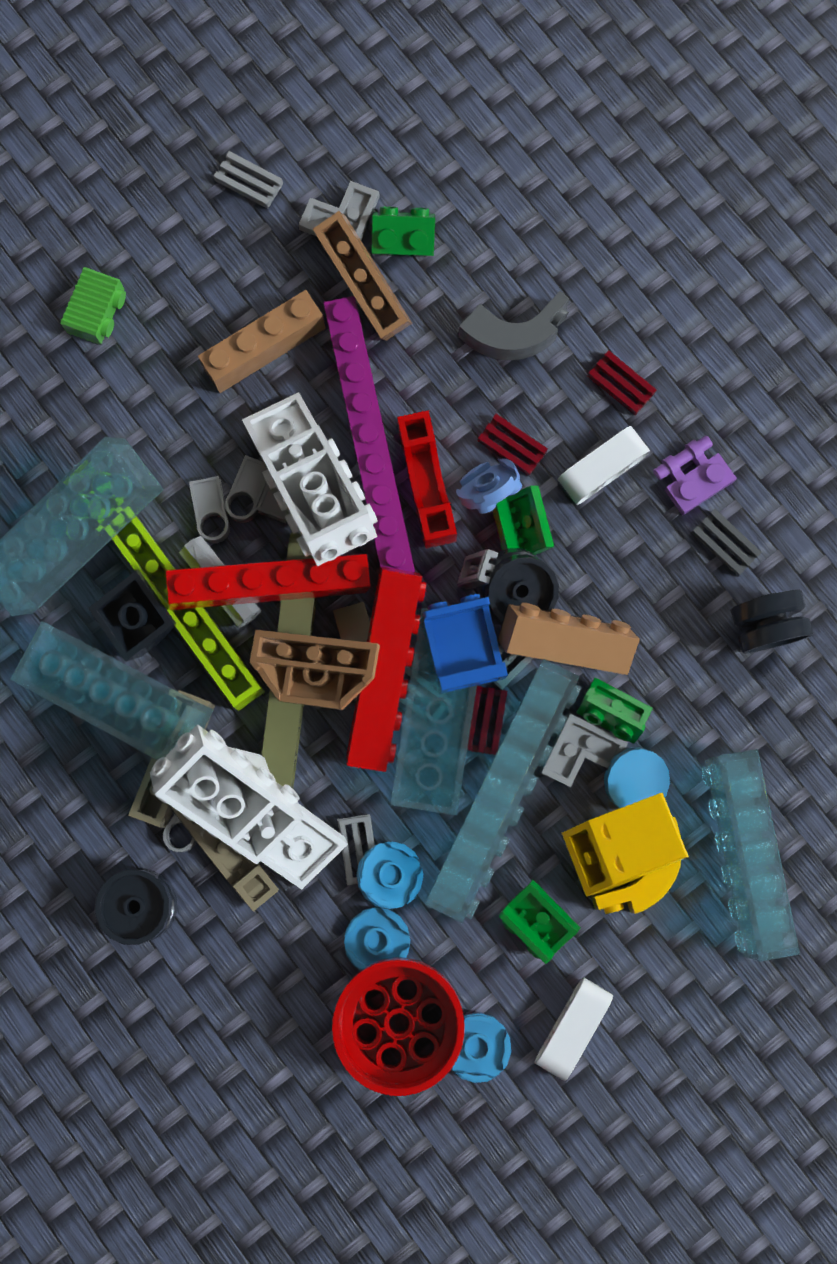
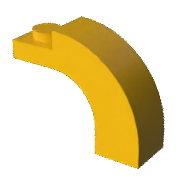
(641, 892)

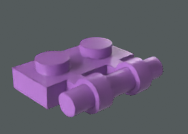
(700, 483)

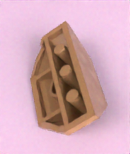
(313, 668)

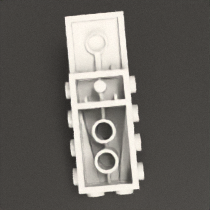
(310, 481)
(244, 806)

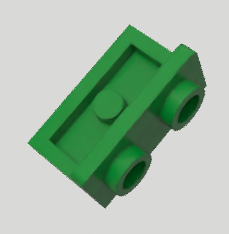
(403, 232)
(523, 521)
(614, 711)
(538, 922)

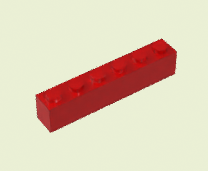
(266, 582)
(377, 704)

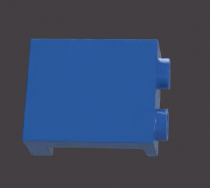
(463, 644)

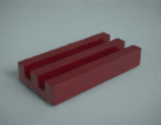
(630, 374)
(518, 434)
(490, 692)

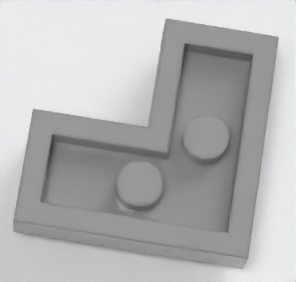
(356, 205)
(574, 744)

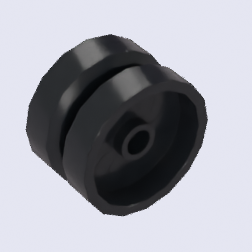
(524, 571)
(770, 617)
(116, 912)

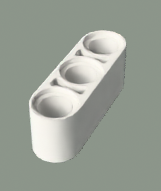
(603, 465)
(574, 1029)

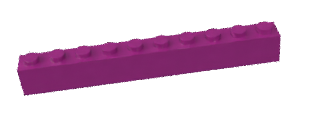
(368, 434)

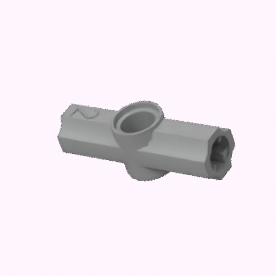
(199, 555)

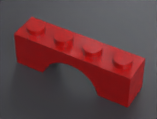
(426, 479)

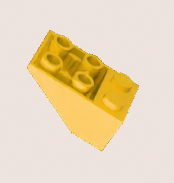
(624, 845)

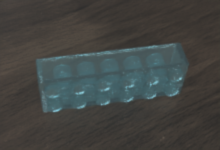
(73, 524)
(107, 692)
(431, 739)
(750, 856)

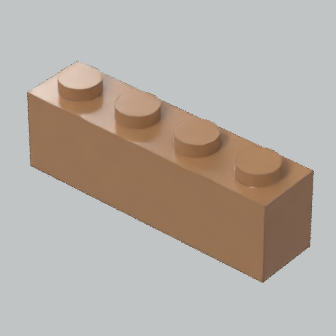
(362, 276)
(262, 341)
(568, 639)

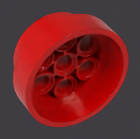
(364, 1058)

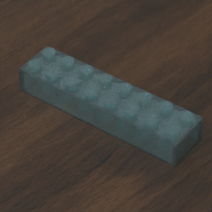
(502, 790)

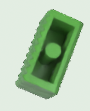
(93, 306)

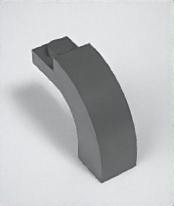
(513, 340)

